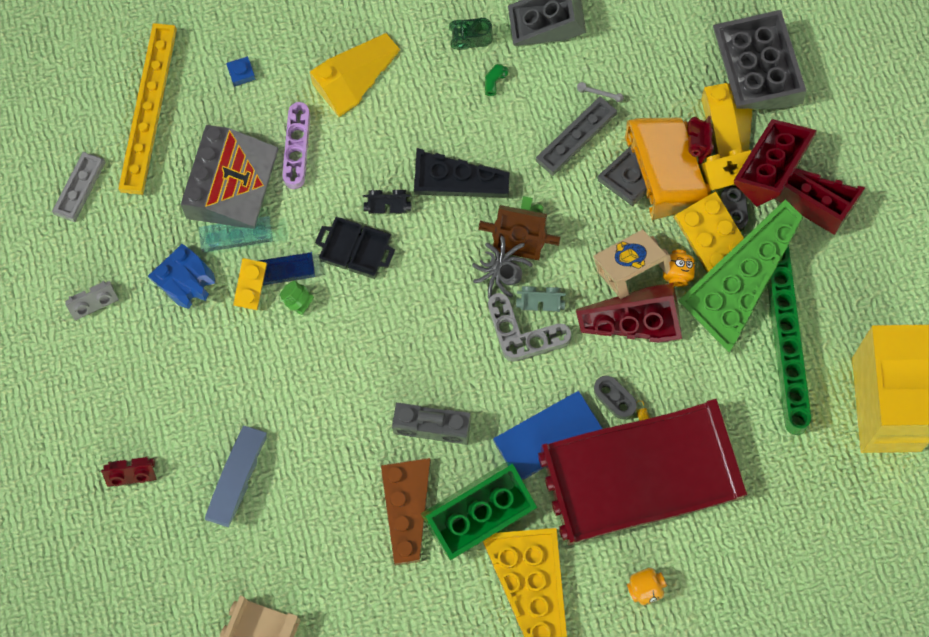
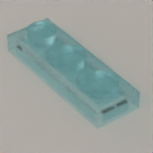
(226, 236)

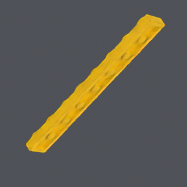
(147, 109)

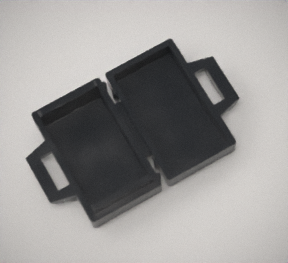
(345, 242)

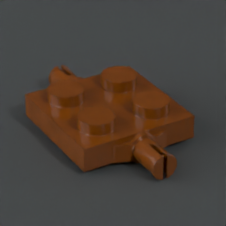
(520, 227)

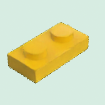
(250, 284)

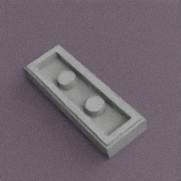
(78, 187)

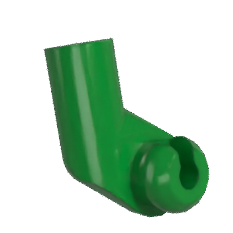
(497, 71)

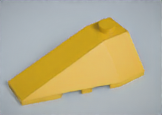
(729, 124)

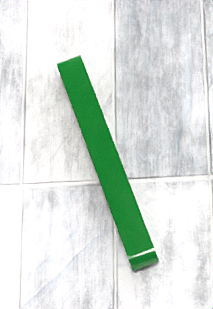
(789, 338)

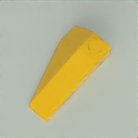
(350, 74)

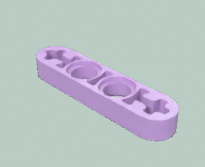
(299, 145)

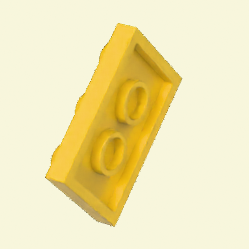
(709, 230)

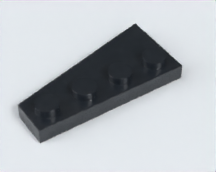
(453, 177)

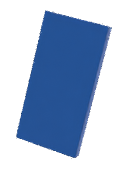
(558, 422)

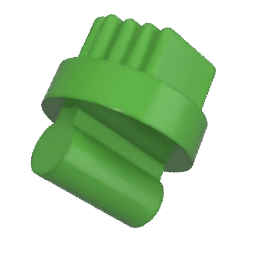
(296, 297)

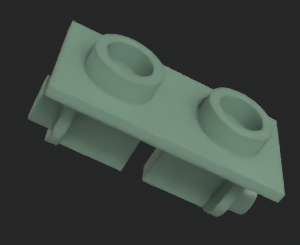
(531, 297)

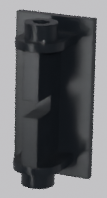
(377, 201)

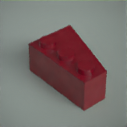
(820, 199)

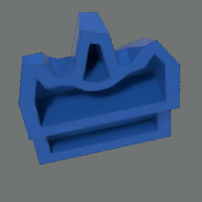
(183, 277)

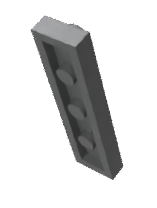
(576, 136)

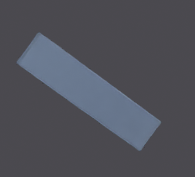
(235, 476)

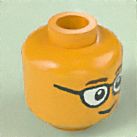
(681, 269)
(646, 586)

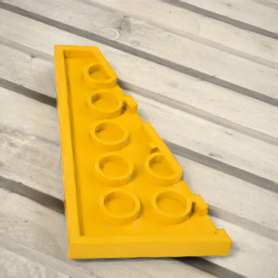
(531, 579)

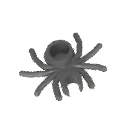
(501, 268)

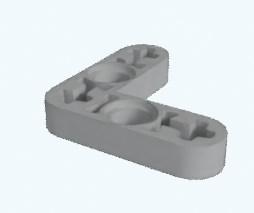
(514, 337)

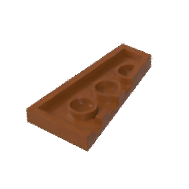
(405, 499)

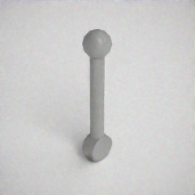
(581, 87)

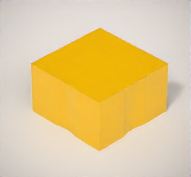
(893, 389)

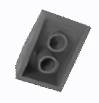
(545, 21)

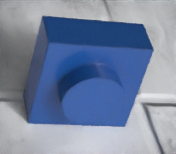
(240, 71)

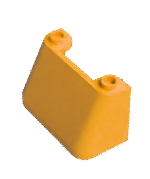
(666, 165)

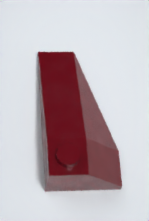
(642, 314)

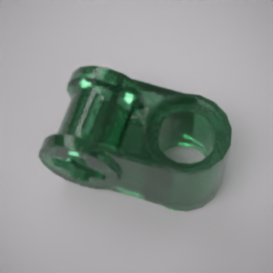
(470, 33)

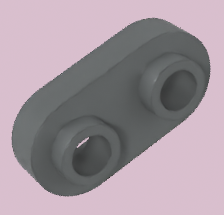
(736, 206)
(616, 397)

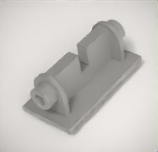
(97, 298)

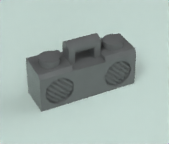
(431, 423)

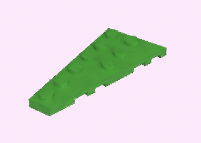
(735, 284)

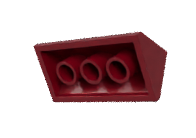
(773, 160)

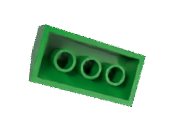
(479, 510)

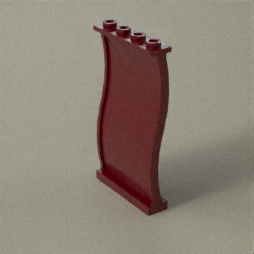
(641, 472)

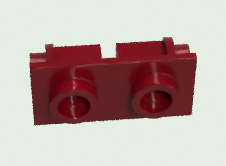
(700, 138)
(119, 473)

